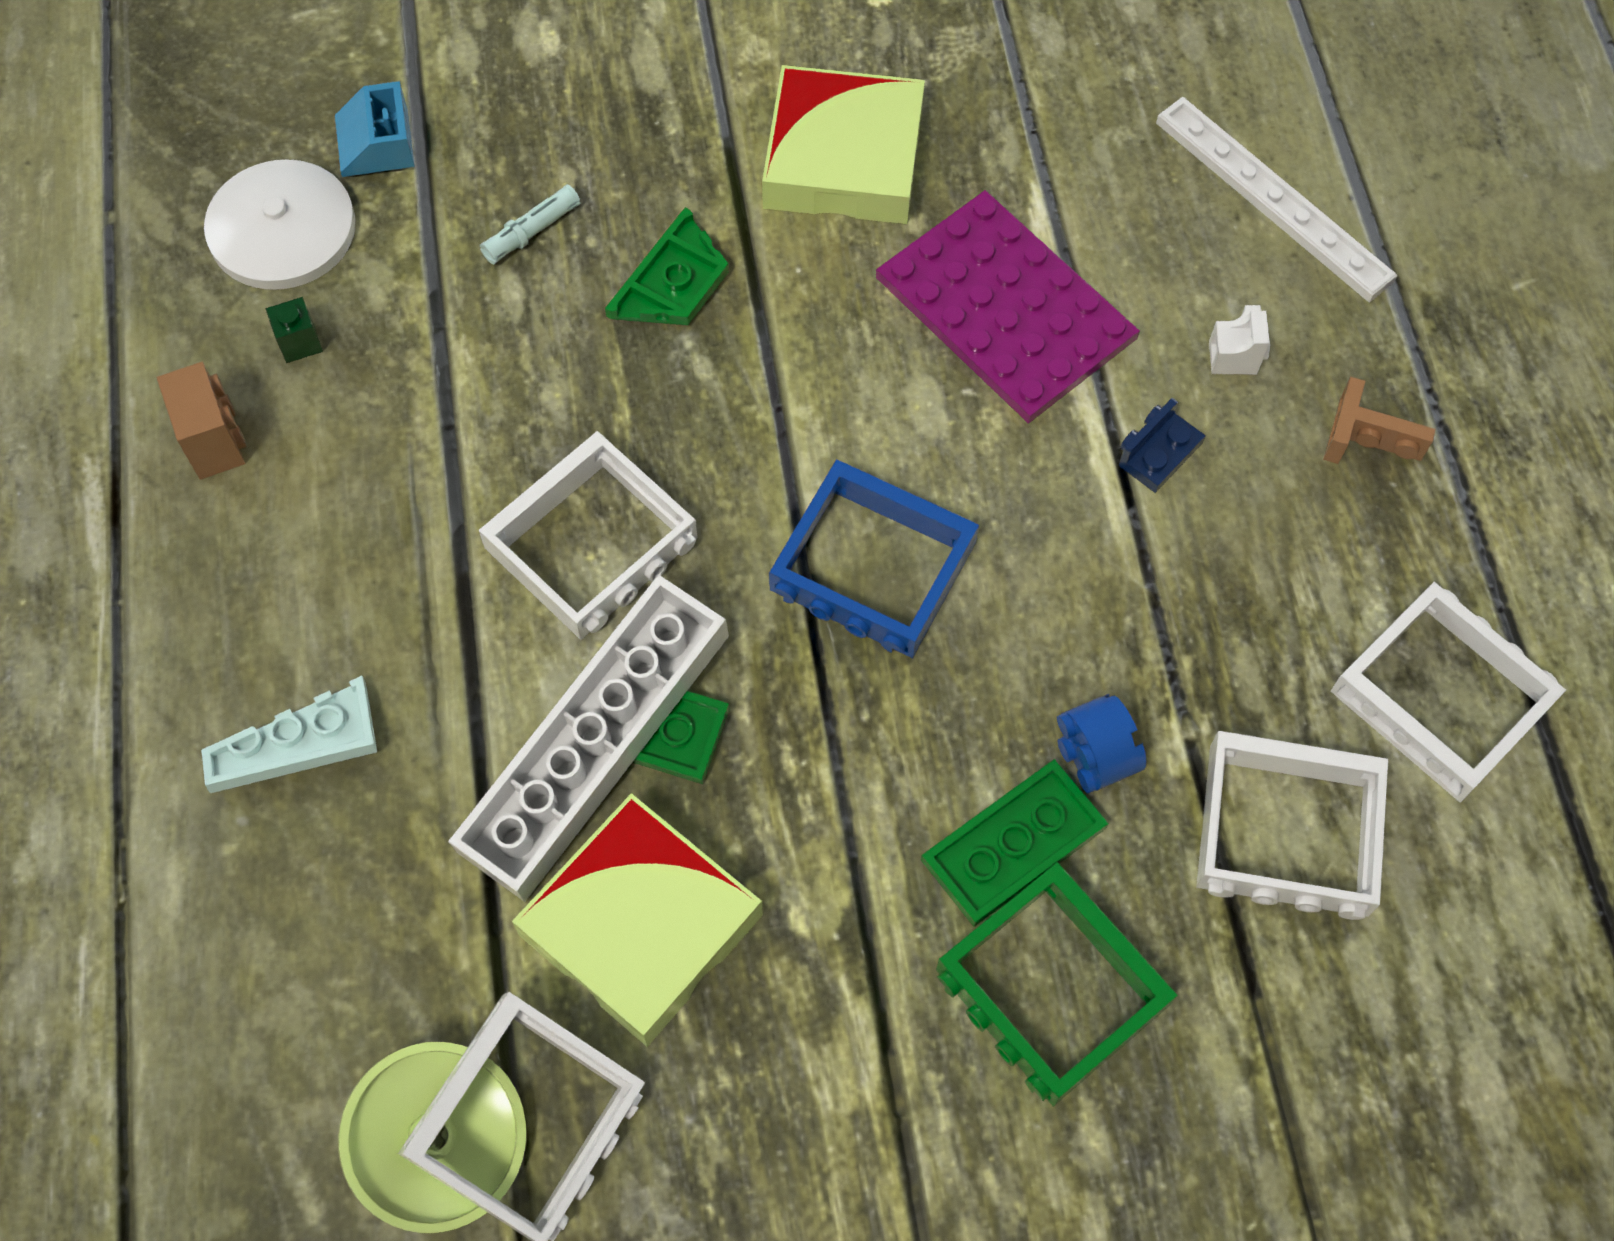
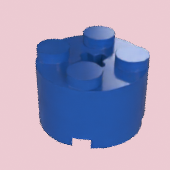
(1100, 742)

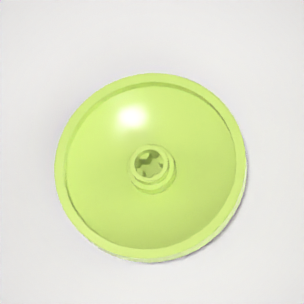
(478, 1141)

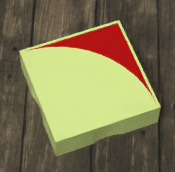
(843, 144)
(638, 918)

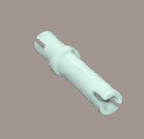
(518, 232)

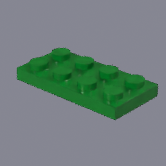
(1013, 842)

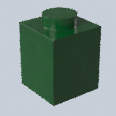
(294, 330)

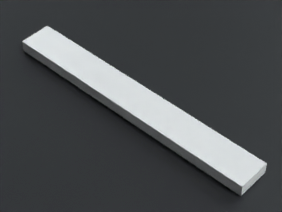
(1277, 199)

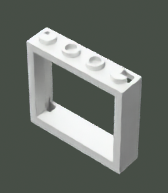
(556, 487)
(1411, 736)
(1308, 762)
(597, 1144)

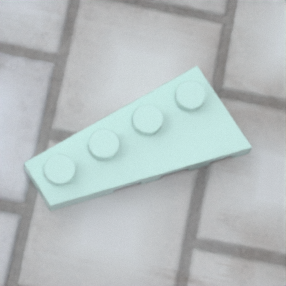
(317, 735)

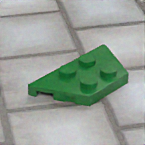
(672, 278)

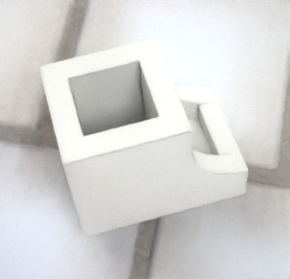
(1241, 343)

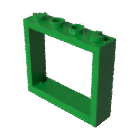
(1106, 940)

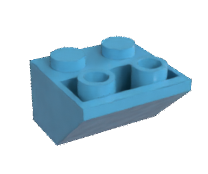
(374, 131)

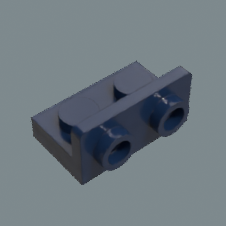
(1159, 446)

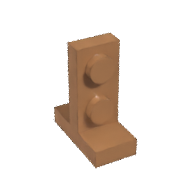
(1374, 429)

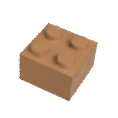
(202, 419)

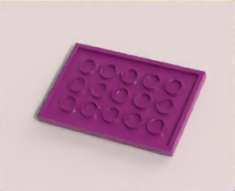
(1007, 305)

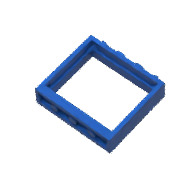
(897, 506)

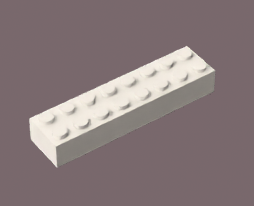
(590, 738)

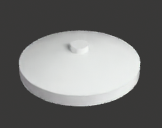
(280, 224)

